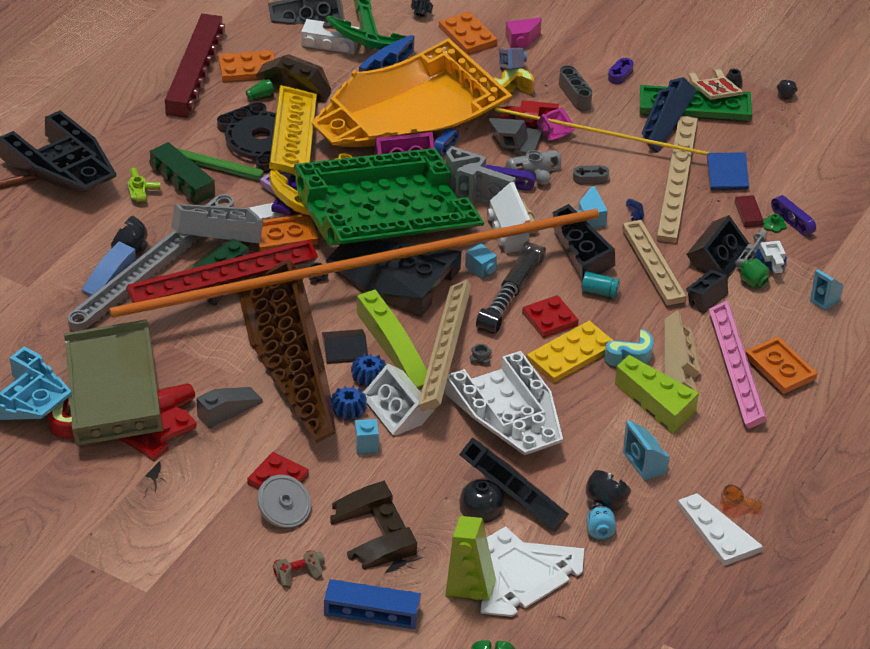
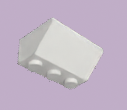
(508, 210)
(396, 400)

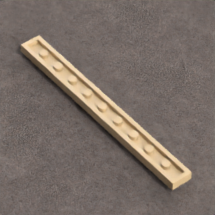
(677, 181)
(444, 346)

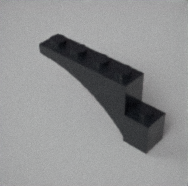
(514, 483)

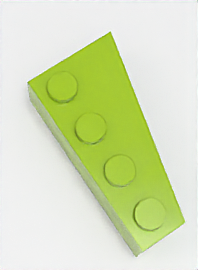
(660, 394)
(470, 562)

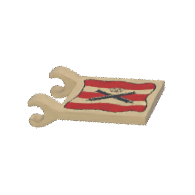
(715, 87)

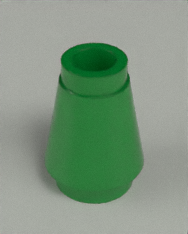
(260, 90)

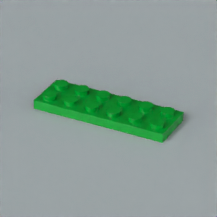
(731, 107)

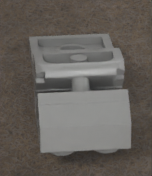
(472, 178)

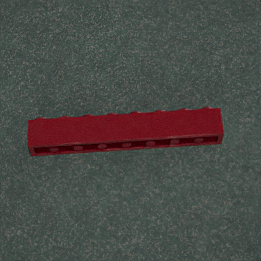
(194, 65)

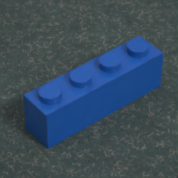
(372, 604)

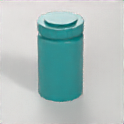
(600, 285)

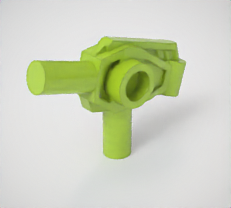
(138, 186)

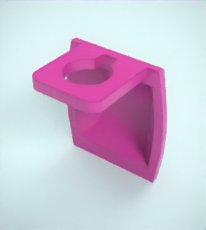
(551, 130)

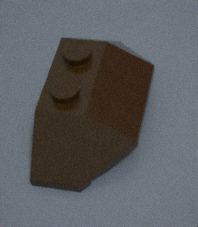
(296, 74)

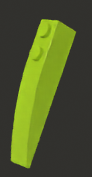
(391, 336)

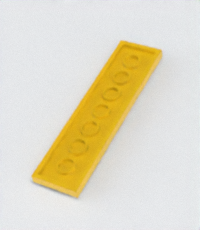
(292, 129)

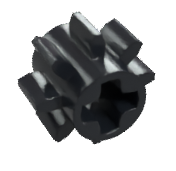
(421, 7)

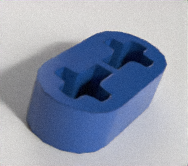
(446, 140)

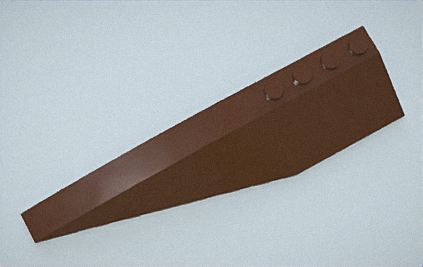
(287, 342)

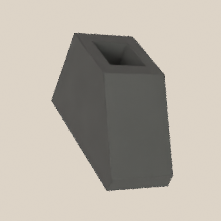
(509, 132)

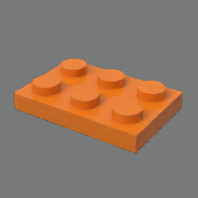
(468, 32)
(243, 65)
(286, 231)
(781, 365)

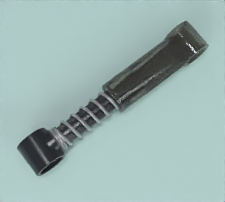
(530, 257)

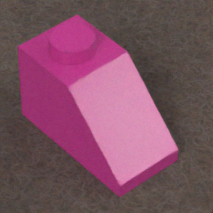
(522, 32)

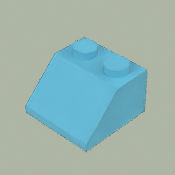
(644, 451)

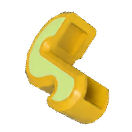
(517, 78)

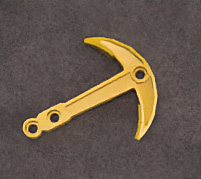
(287, 193)

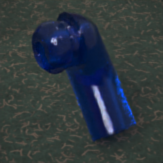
(638, 213)

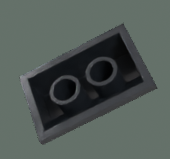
(718, 247)

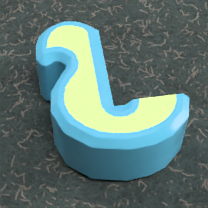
(618, 350)

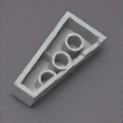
(217, 222)

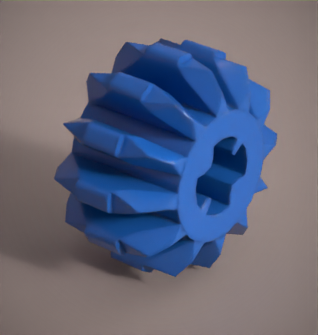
(366, 369)
(349, 402)

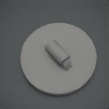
(283, 501)

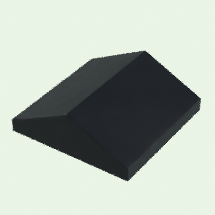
(344, 345)

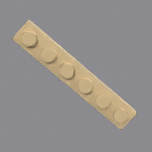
(654, 262)

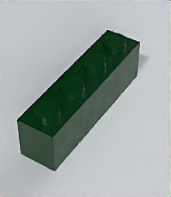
(182, 173)

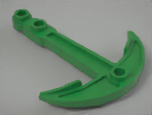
(368, 34)

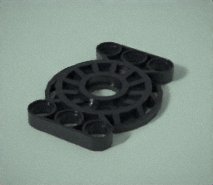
(245, 128)

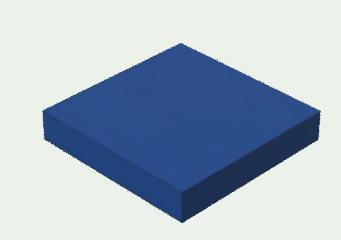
(727, 171)

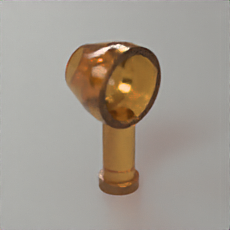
(733, 496)

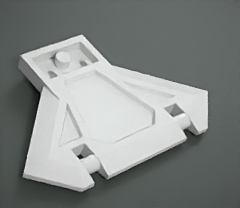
(527, 571)

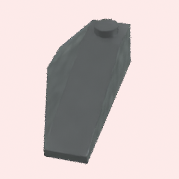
(299, 10)

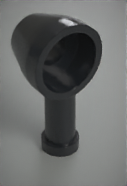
(735, 77)

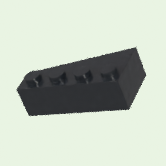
(584, 245)

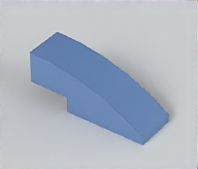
(109, 267)

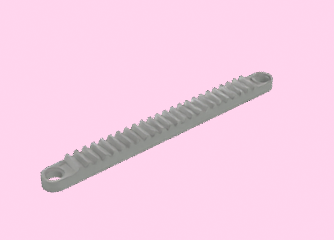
(140, 270)

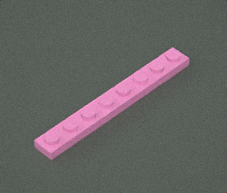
(738, 365)

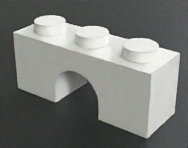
(315, 36)

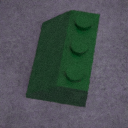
(225, 251)

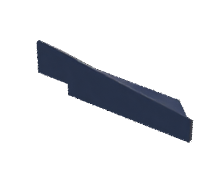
(667, 110)

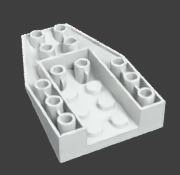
(510, 403)

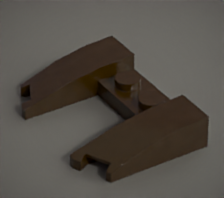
(397, 539)

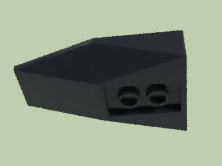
(403, 281)

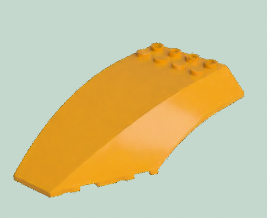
(410, 97)

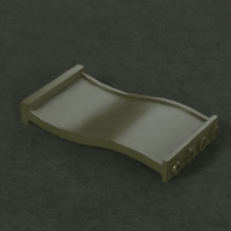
(112, 382)

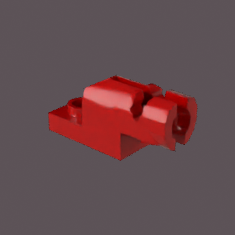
(529, 107)

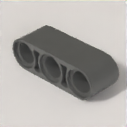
(575, 88)

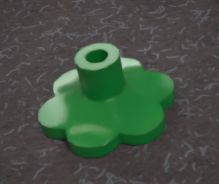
(774, 223)

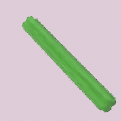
(223, 165)

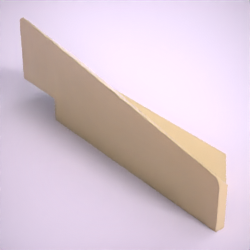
(680, 351)

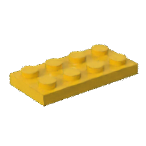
(569, 352)

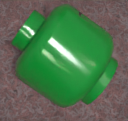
(754, 273)

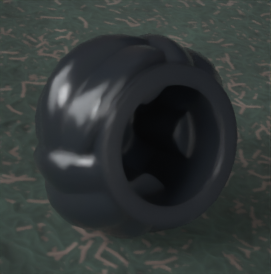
(787, 88)

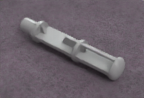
(751, 250)

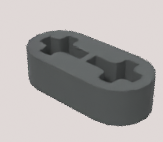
(591, 174)

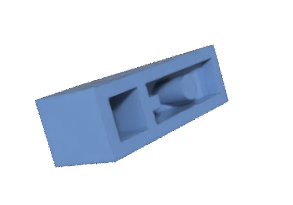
(512, 57)

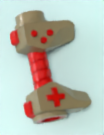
(311, 560)

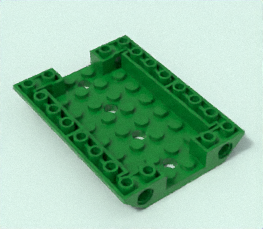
(382, 197)

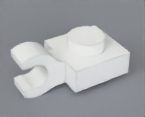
(775, 253)

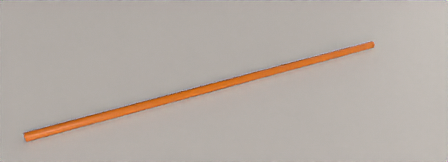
(351, 263)

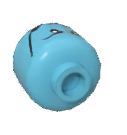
(600, 521)

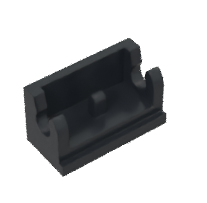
(708, 290)

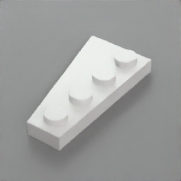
(718, 531)

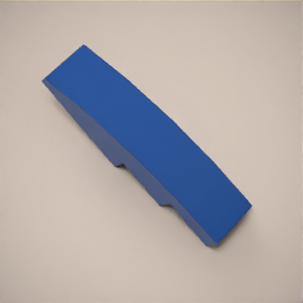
(389, 55)

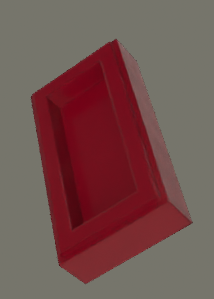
(749, 211)

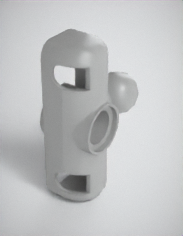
(538, 163)

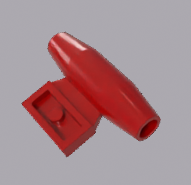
(175, 420)

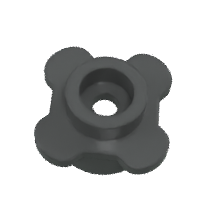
(480, 353)

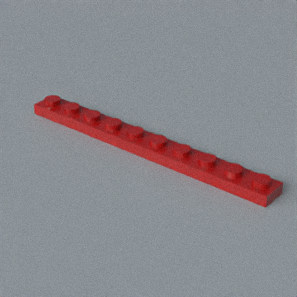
(221, 272)

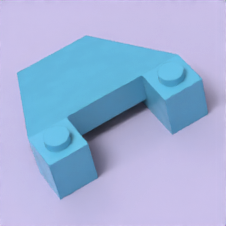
(34, 390)

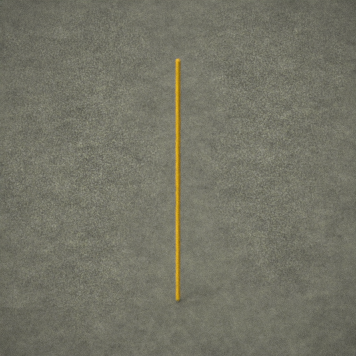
(604, 132)

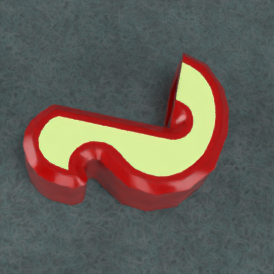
(60, 421)

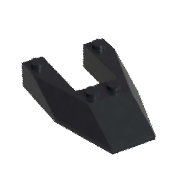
(69, 162)

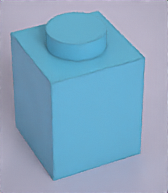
(481, 261)
(366, 436)

